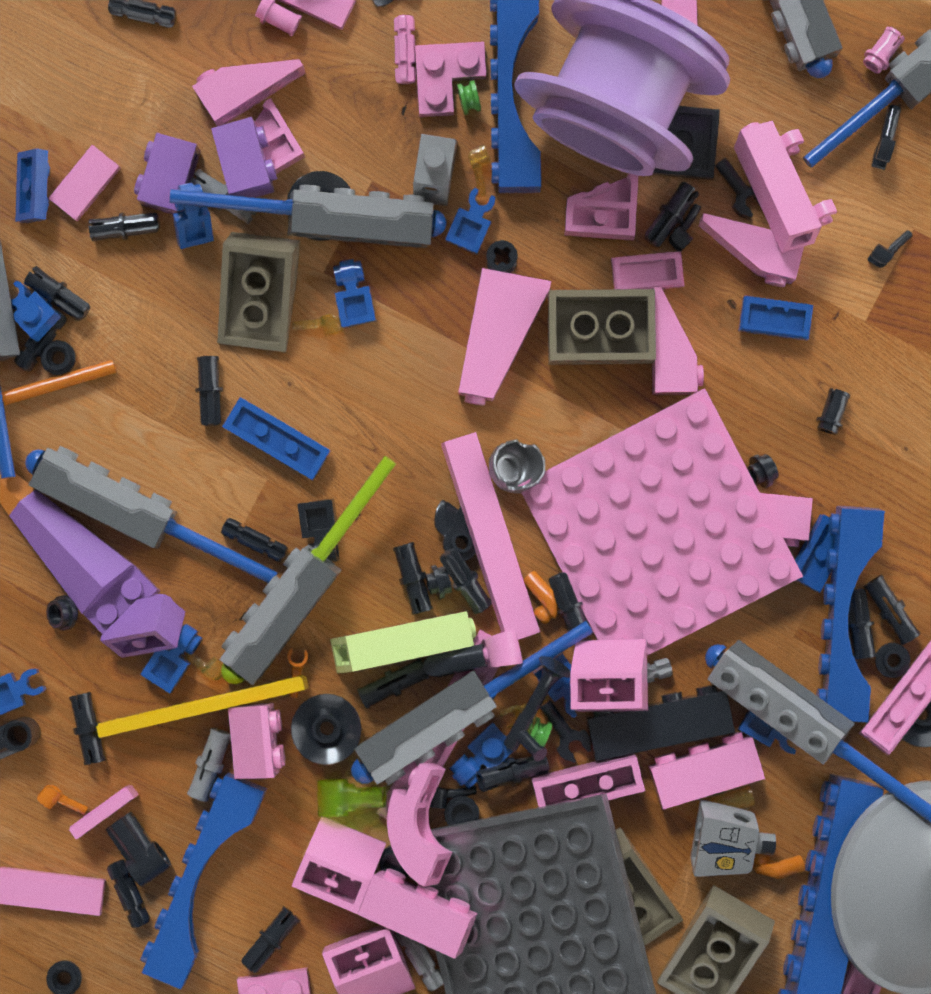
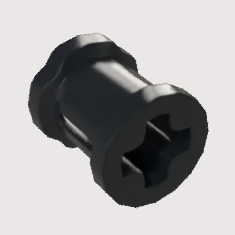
(502, 247)

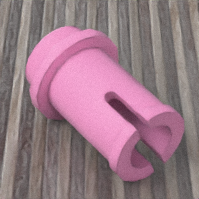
(278, 16)
(878, 57)

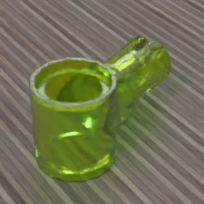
(339, 798)

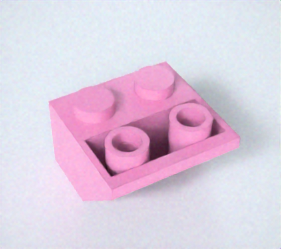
(609, 676)
(255, 741)
(339, 864)
(368, 964)

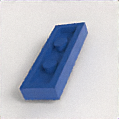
(276, 438)

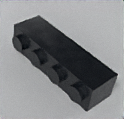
(663, 725)

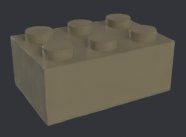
(601, 327)

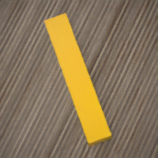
(202, 706)

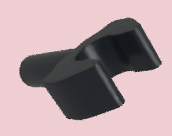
(886, 143)
(739, 187)
(564, 731)

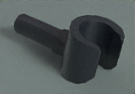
(680, 237)
(881, 255)
(441, 795)

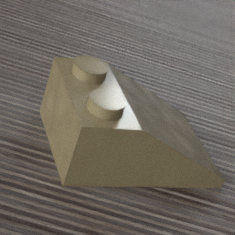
(257, 291)
(652, 905)
(717, 947)

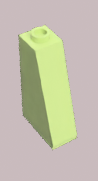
(403, 642)

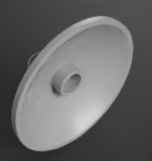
(886, 894)

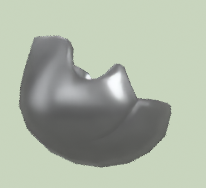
(515, 464)

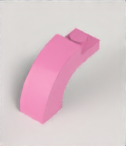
(410, 829)

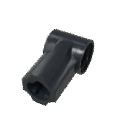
(9, 744)
(142, 856)

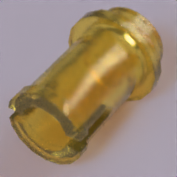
(738, 797)

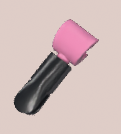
(500, 651)

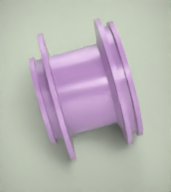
(625, 82)

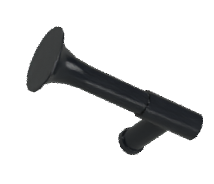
(552, 672)

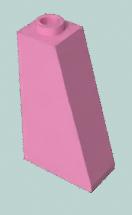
(499, 326)

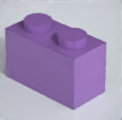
(243, 158)
(168, 166)

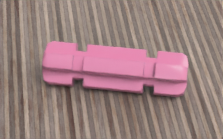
(404, 49)

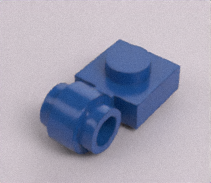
(192, 224)
(355, 304)
(168, 666)
(488, 750)

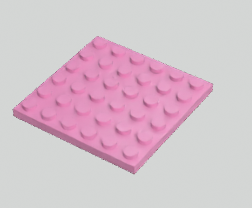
(661, 527)

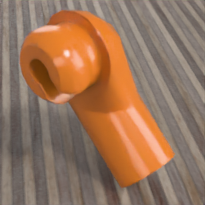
(545, 595)
(778, 869)

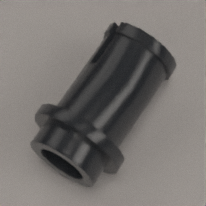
(833, 411)

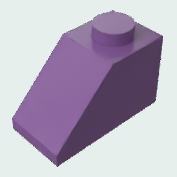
(146, 627)

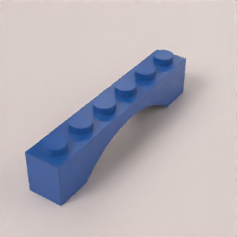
(518, 157)
(856, 540)
(176, 947)

